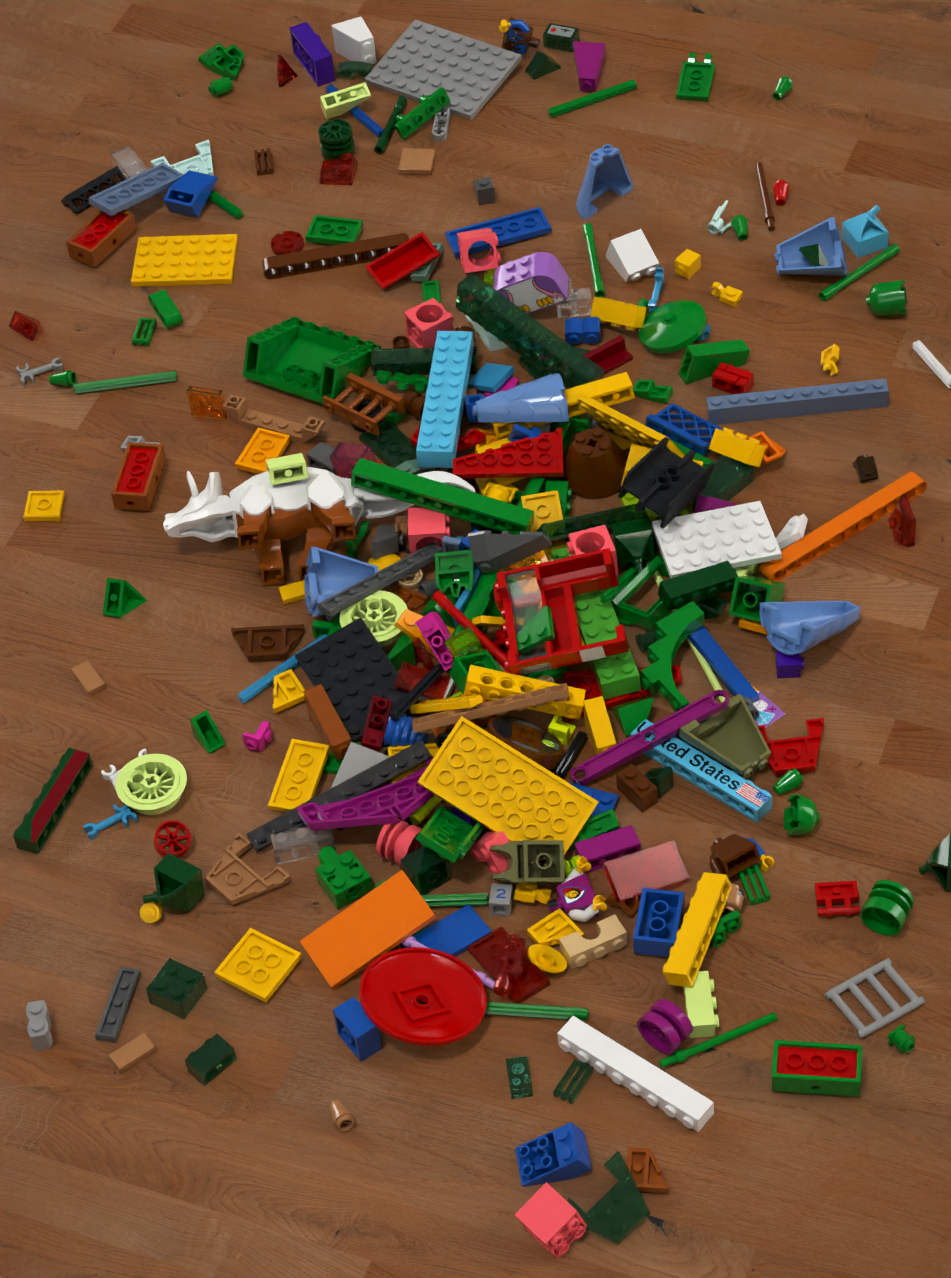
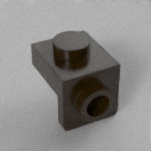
(866, 468)

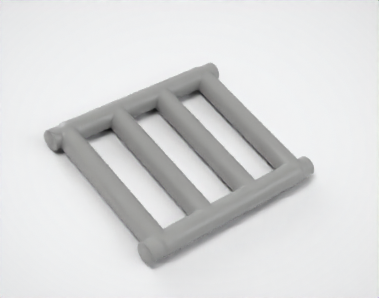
(868, 975)

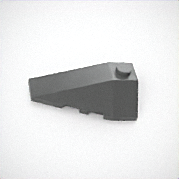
(498, 551)

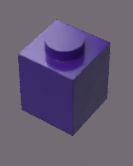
(788, 665)

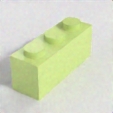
(701, 1006)

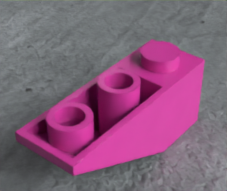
(436, 634)

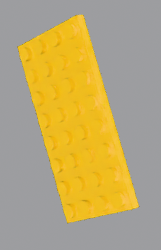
(505, 788)

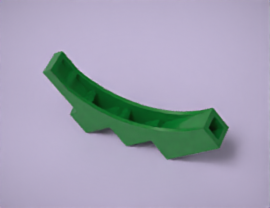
(670, 633)

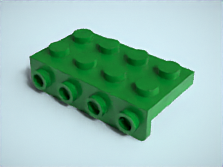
(448, 835)

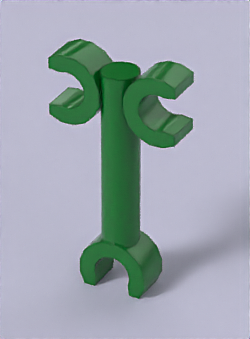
(353, 544)

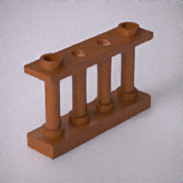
(369, 391)

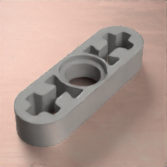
(441, 128)

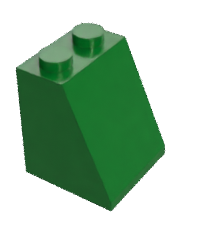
(750, 592)

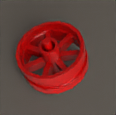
(172, 838)

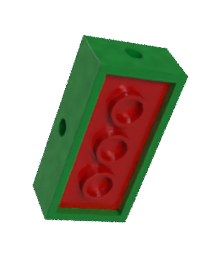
(816, 1068)

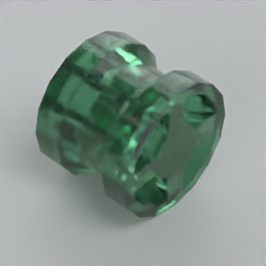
(645, 640)

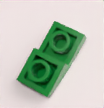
(727, 924)

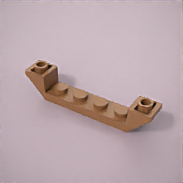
(239, 411)

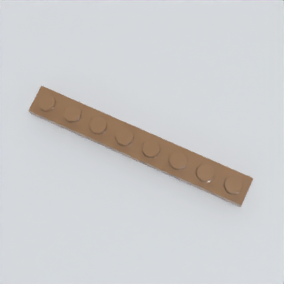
(497, 706)

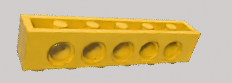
(498, 684)

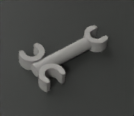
(28, 375)

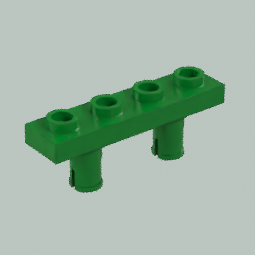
(425, 110)

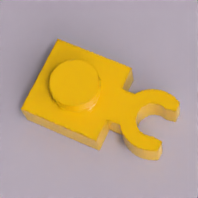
(530, 893)

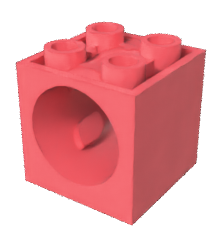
(465, 241)
(424, 322)
(426, 528)
(590, 541)
(551, 1220)

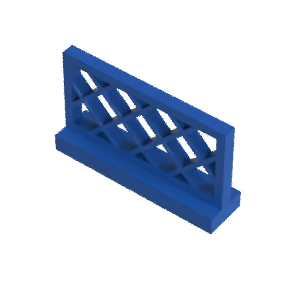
(683, 436)

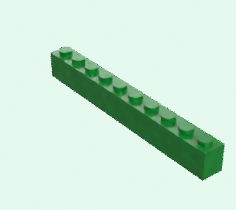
(441, 497)

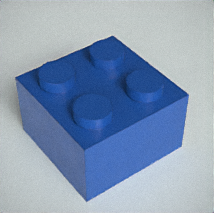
(356, 1029)

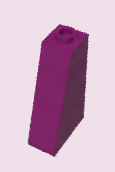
(589, 63)

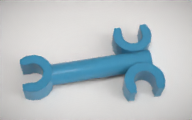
(657, 288)
(121, 814)

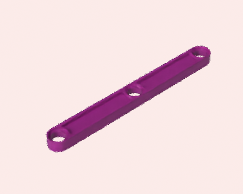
(637, 745)

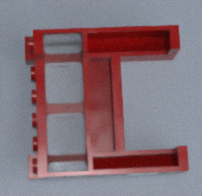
(554, 583)

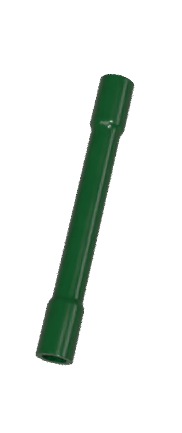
(382, 141)

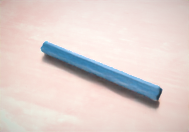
(268, 679)

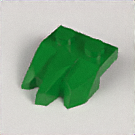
(454, 571)

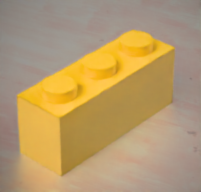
(618, 313)
(737, 446)

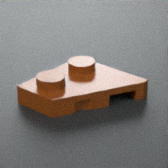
(645, 1171)

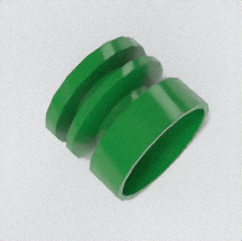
(887, 907)

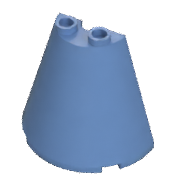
(604, 172)
(825, 234)
(331, 574)

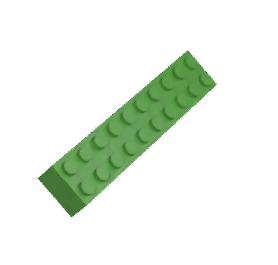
(597, 622)

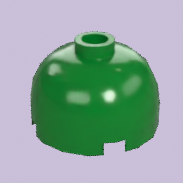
(801, 815)

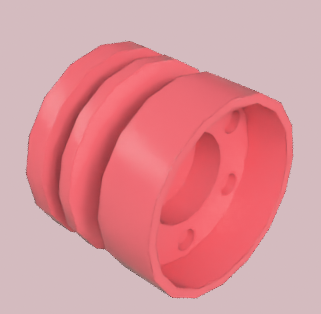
(397, 841)

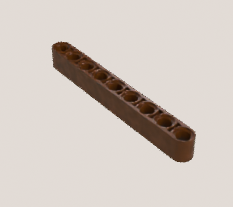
(330, 256)

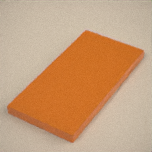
(367, 929)

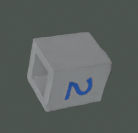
(501, 899)

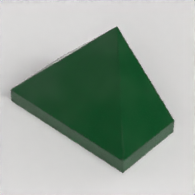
(814, 255)

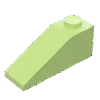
(343, 100)

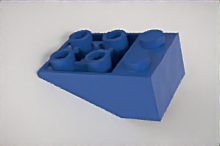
(189, 193)
(554, 1156)

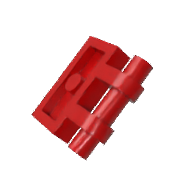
(835, 893)

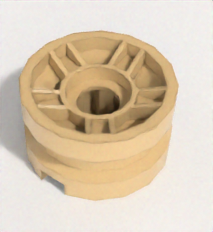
(412, 580)

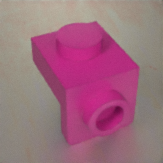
(260, 739)

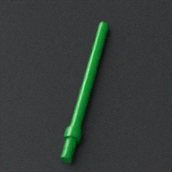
(680, 1055)

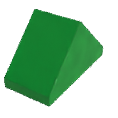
(206, 732)

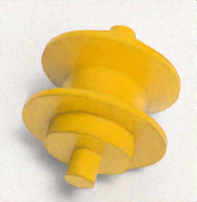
(150, 912)

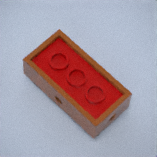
(100, 236)
(138, 476)

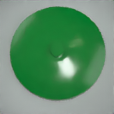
(673, 326)

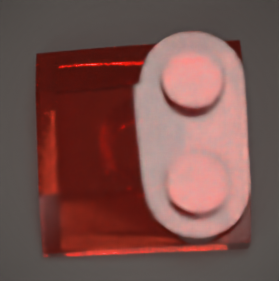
(339, 171)
(903, 523)

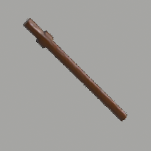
(768, 216)

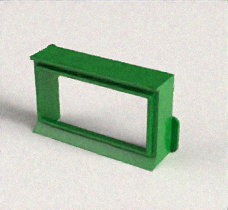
(629, 614)

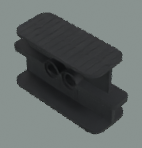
(665, 481)

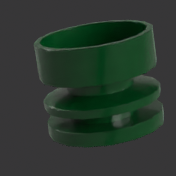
(336, 139)

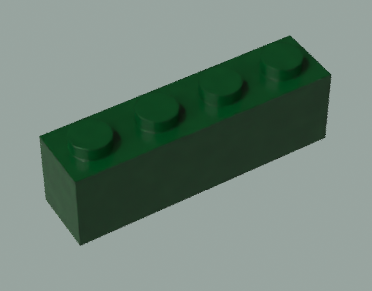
(697, 585)

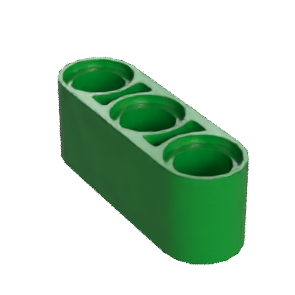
(165, 309)

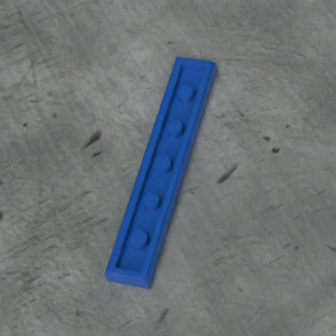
(722, 664)

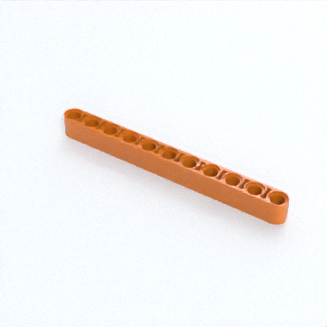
(842, 527)

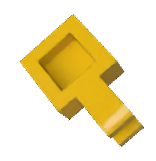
(727, 295)
(829, 358)

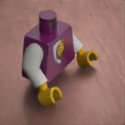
(576, 895)

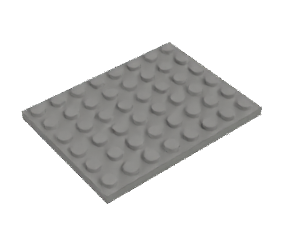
(437, 58)

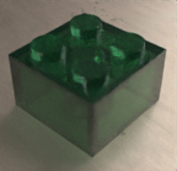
(426, 869)
(176, 988)

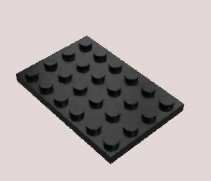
(352, 671)

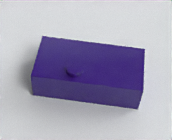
(312, 54)

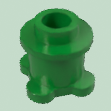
(901, 1039)

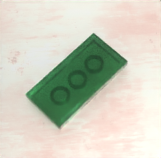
(390, 445)

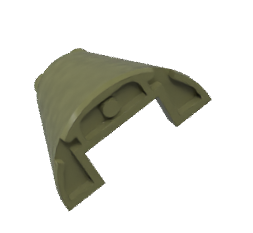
(730, 738)

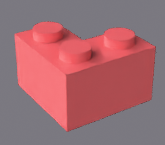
(481, 851)

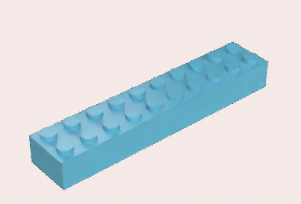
(445, 399)

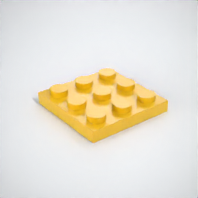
(258, 965)

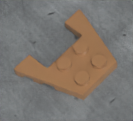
(236, 880)

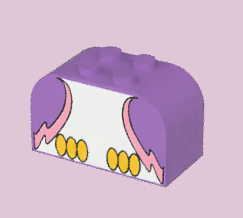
(532, 281)

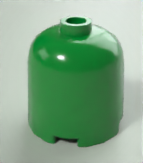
(888, 298)

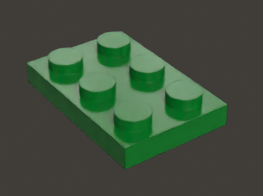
(333, 230)

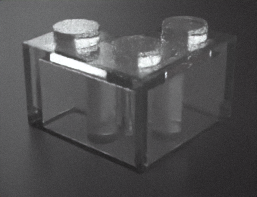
(577, 302)

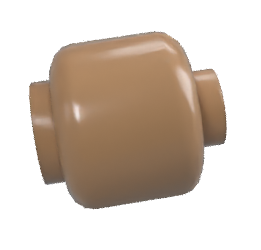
(735, 900)

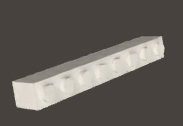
(636, 1074)

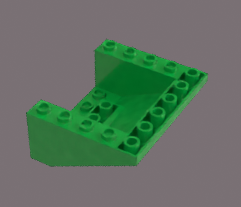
(306, 358)

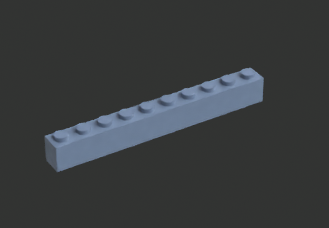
(797, 401)

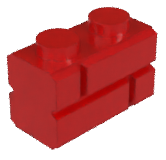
(732, 379)

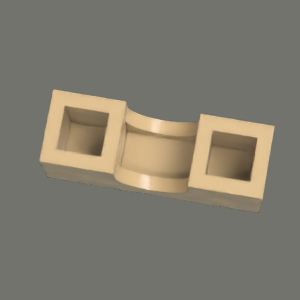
(580, 951)

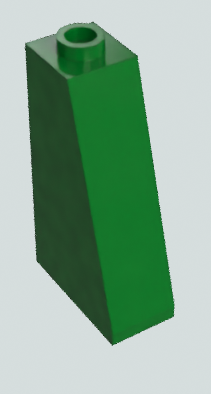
(703, 359)

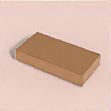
(88, 678)
(132, 1052)

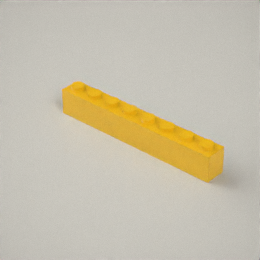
(606, 391)

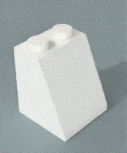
(354, 41)
(632, 256)

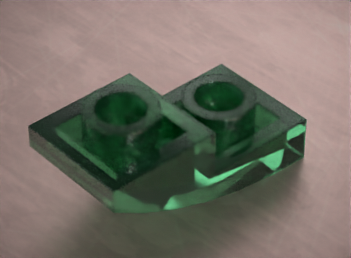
(348, 68)

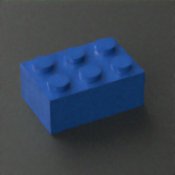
(658, 921)

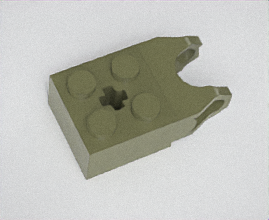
(524, 865)

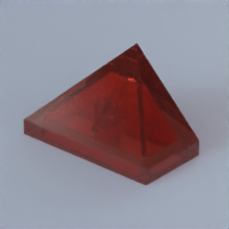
(284, 72)
(24, 325)

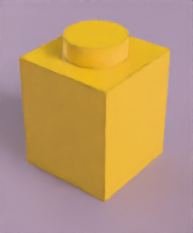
(687, 263)

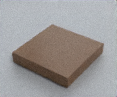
(416, 161)

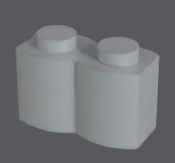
(39, 1025)

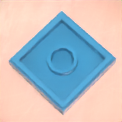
(490, 377)

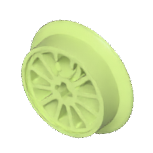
(377, 620)
(136, 777)

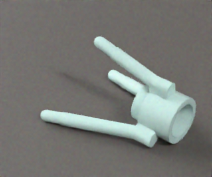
(717, 224)

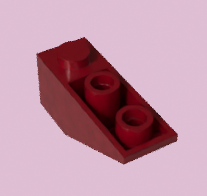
(376, 723)

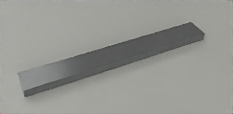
(379, 580)

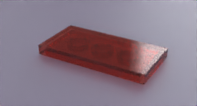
(647, 868)
(488, 954)

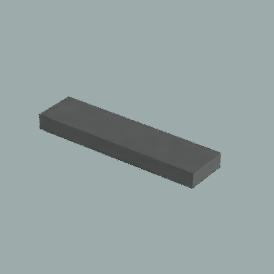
(118, 1004)

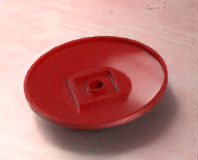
(409, 975)

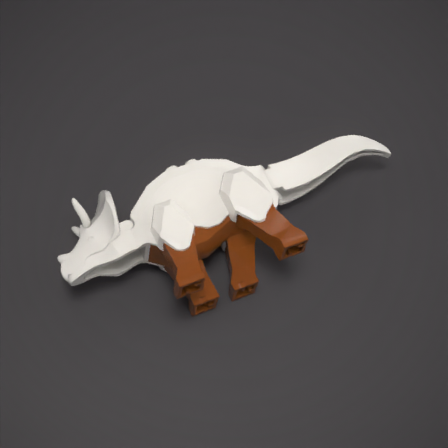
(267, 514)

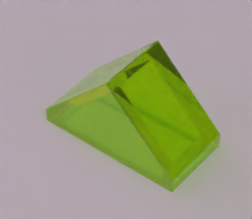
(464, 643)

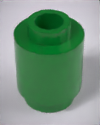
(220, 86)

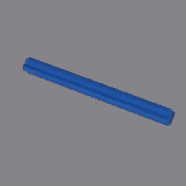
(360, 115)

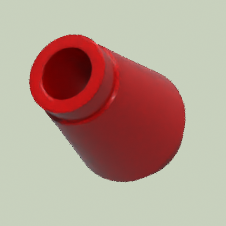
(780, 191)

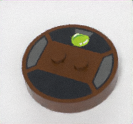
(527, 739)

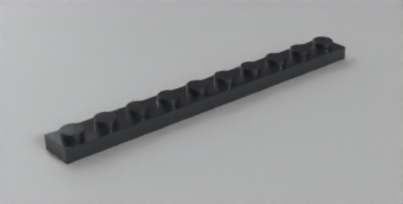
(353, 787)

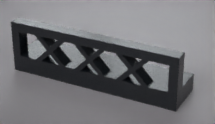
(90, 186)

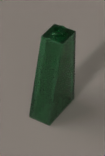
(727, 479)

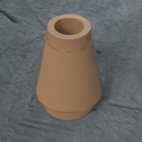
(341, 1116)

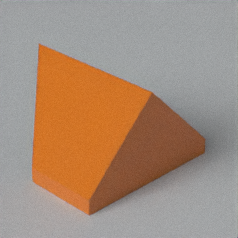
(773, 450)

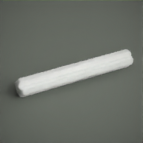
(932, 362)

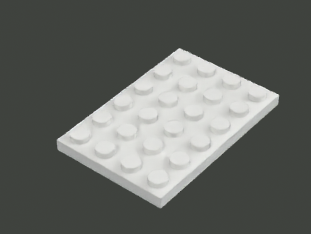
(717, 535)

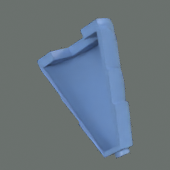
(529, 402)
(803, 624)

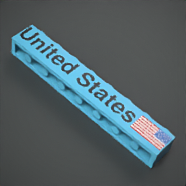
(709, 775)

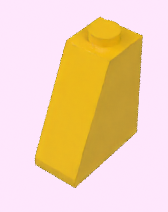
(598, 724)

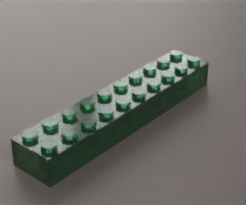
(524, 333)

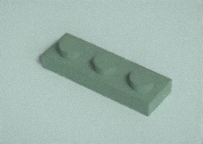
(423, 273)

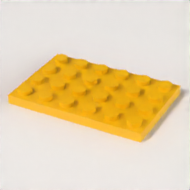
(184, 260)
(624, 425)

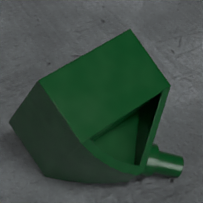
(633, 543)
(940, 863)
(177, 884)

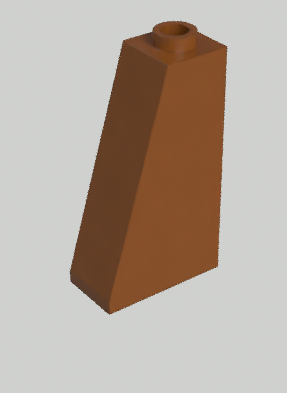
(327, 721)

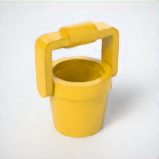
(499, 492)

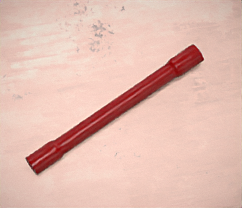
(447, 605)

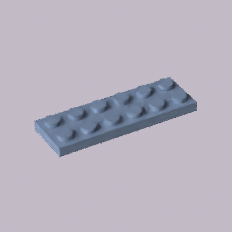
(135, 189)

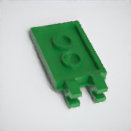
(696, 79)

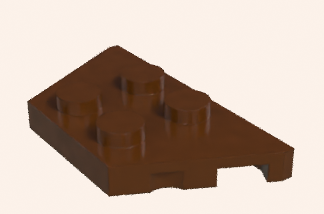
(267, 641)

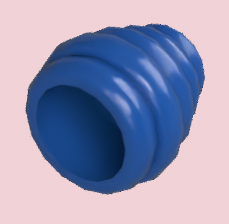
(401, 733)

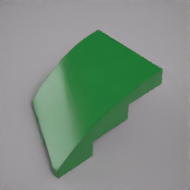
(222, 60)

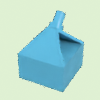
(865, 233)

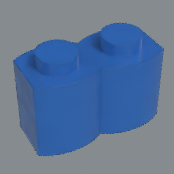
(583, 330)

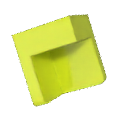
(561, 730)

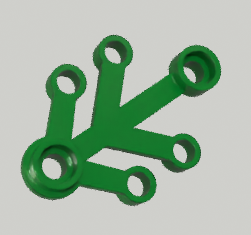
(404, 380)

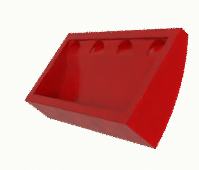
(402, 261)

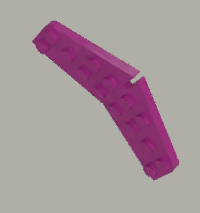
(371, 808)

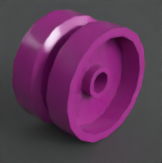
(664, 1026)

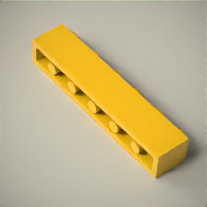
(697, 930)

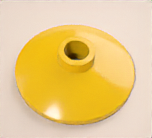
(547, 958)

